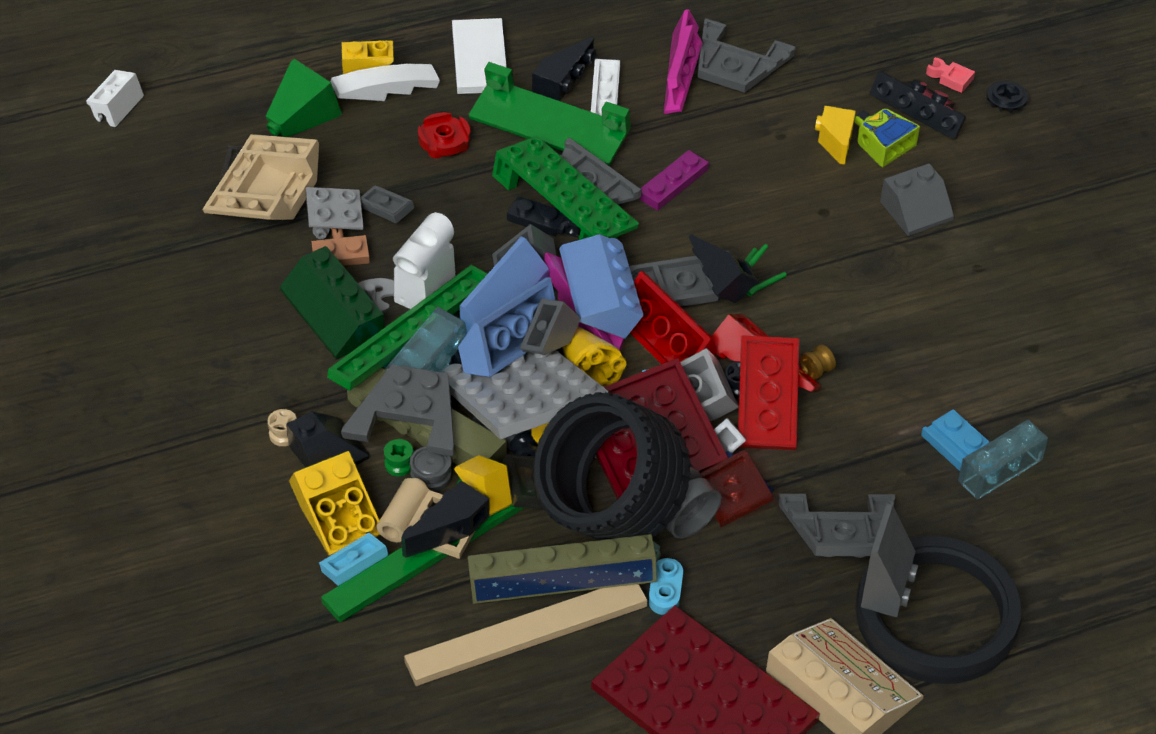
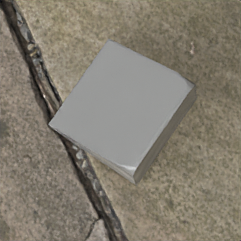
(729, 435)

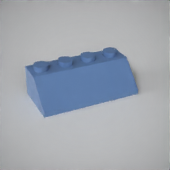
(509, 277)
(602, 284)
(498, 336)

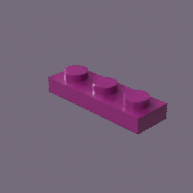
(673, 180)

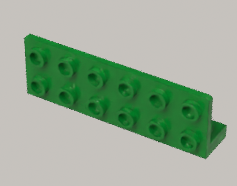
(552, 121)
(562, 187)

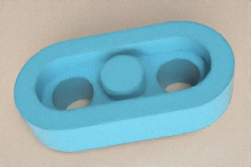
(667, 584)

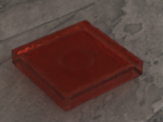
(739, 486)

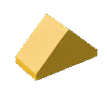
(489, 479)

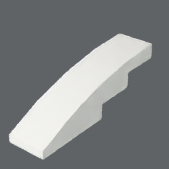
(381, 80)

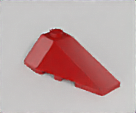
(728, 344)

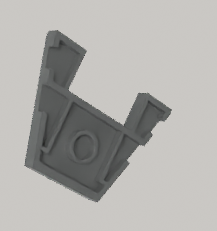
(736, 66)
(410, 397)
(836, 532)

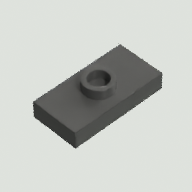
(386, 204)

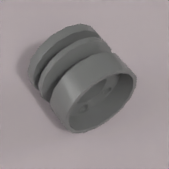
(697, 509)

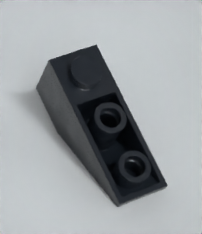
(560, 70)
(728, 273)
(451, 519)

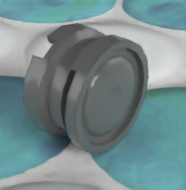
(431, 469)

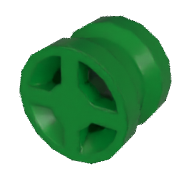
(397, 457)

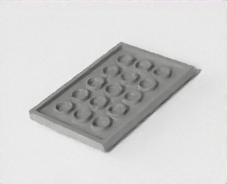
(521, 393)

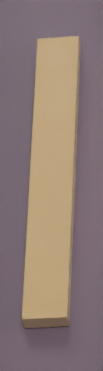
(523, 632)

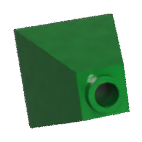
(301, 102)

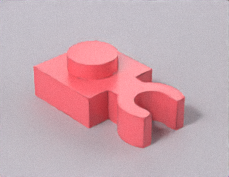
(952, 76)

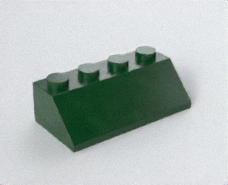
(332, 302)

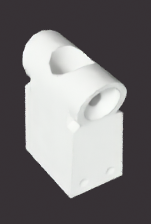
(424, 261)

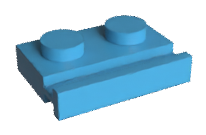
(953, 437)

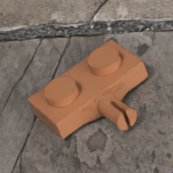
(346, 249)

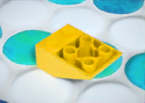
(335, 502)

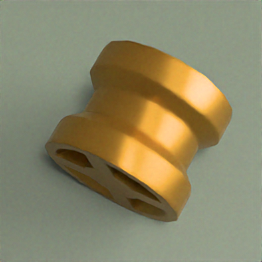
(818, 361)

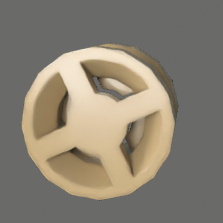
(277, 421)

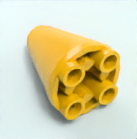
(595, 357)

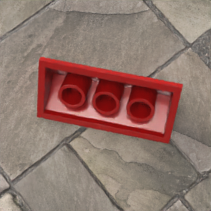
(665, 326)

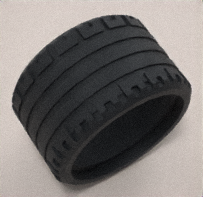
(568, 451)

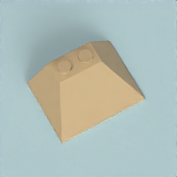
(267, 179)

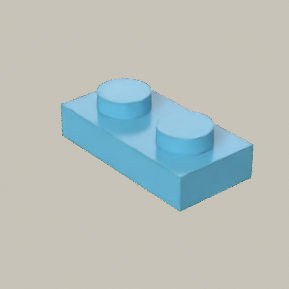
(353, 559)

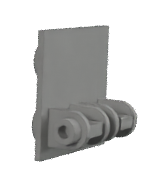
(333, 209)

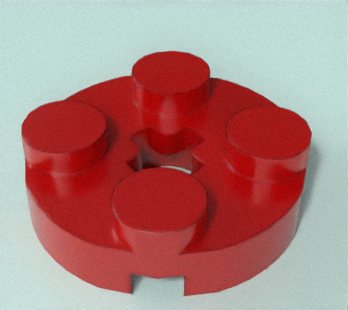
(456, 137)

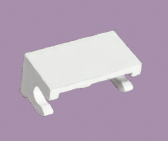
(115, 97)

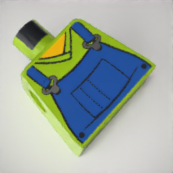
(886, 135)

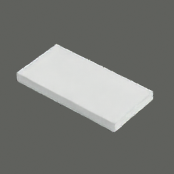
(474, 46)

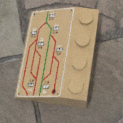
(841, 679)

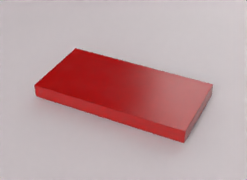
(768, 392)

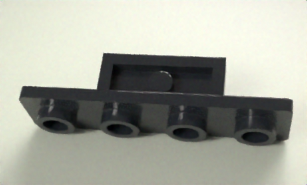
(920, 103)

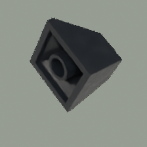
(319, 437)

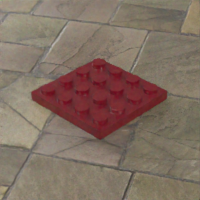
(670, 394)

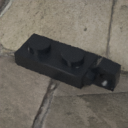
(542, 217)

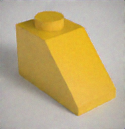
(835, 131)

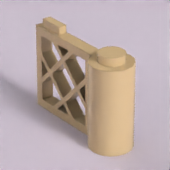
(407, 509)

